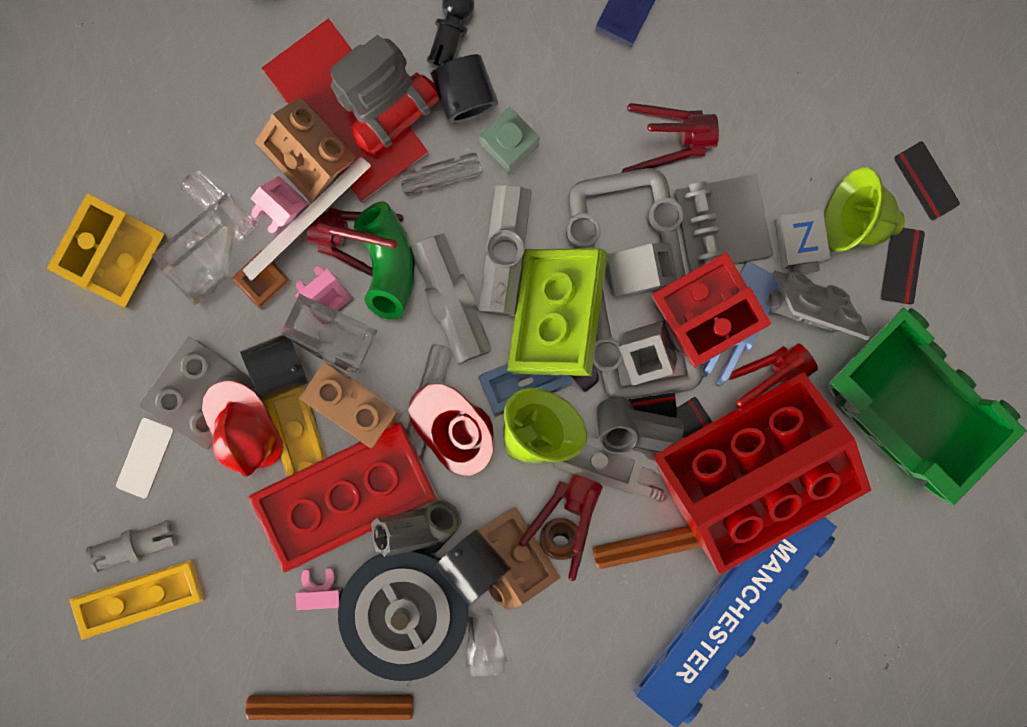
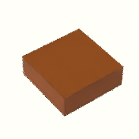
(264, 285)

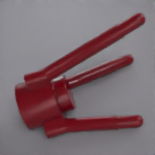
(695, 129)
(331, 231)
(580, 498)

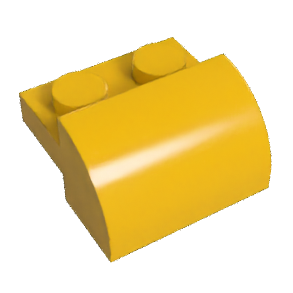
(105, 250)

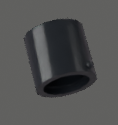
(464, 88)
(274, 367)
(472, 567)

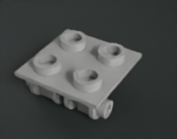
(724, 219)
(817, 305)
(182, 384)

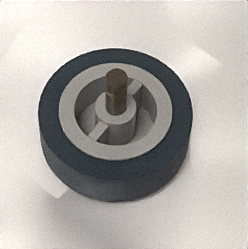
(401, 616)

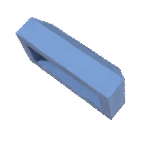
(501, 385)

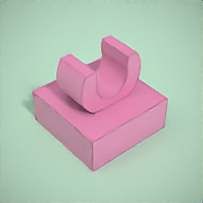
(279, 202)
(325, 290)
(318, 596)

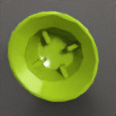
(861, 212)
(542, 427)

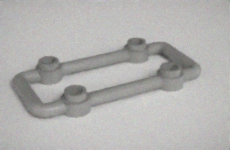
(584, 232)

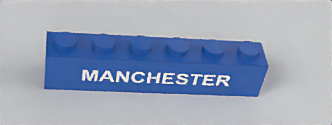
(726, 624)

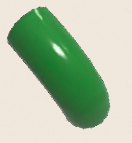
(391, 267)

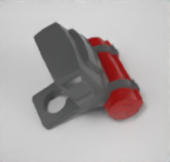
(380, 92)

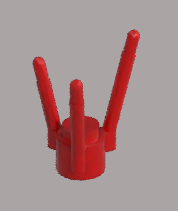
(788, 365)

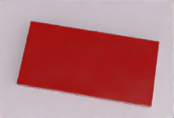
(305, 74)
(342, 497)

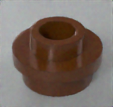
(556, 528)

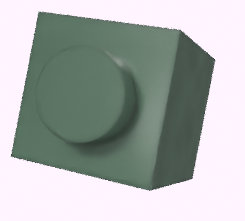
(509, 140)

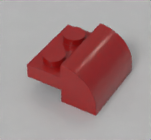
(710, 310)

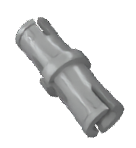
(131, 546)

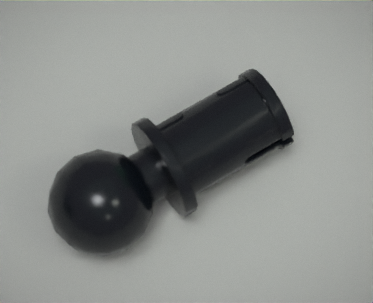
(450, 30)

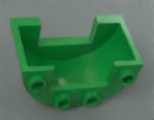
(924, 409)

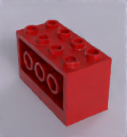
(763, 472)

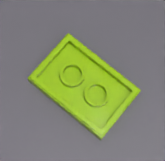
(557, 311)

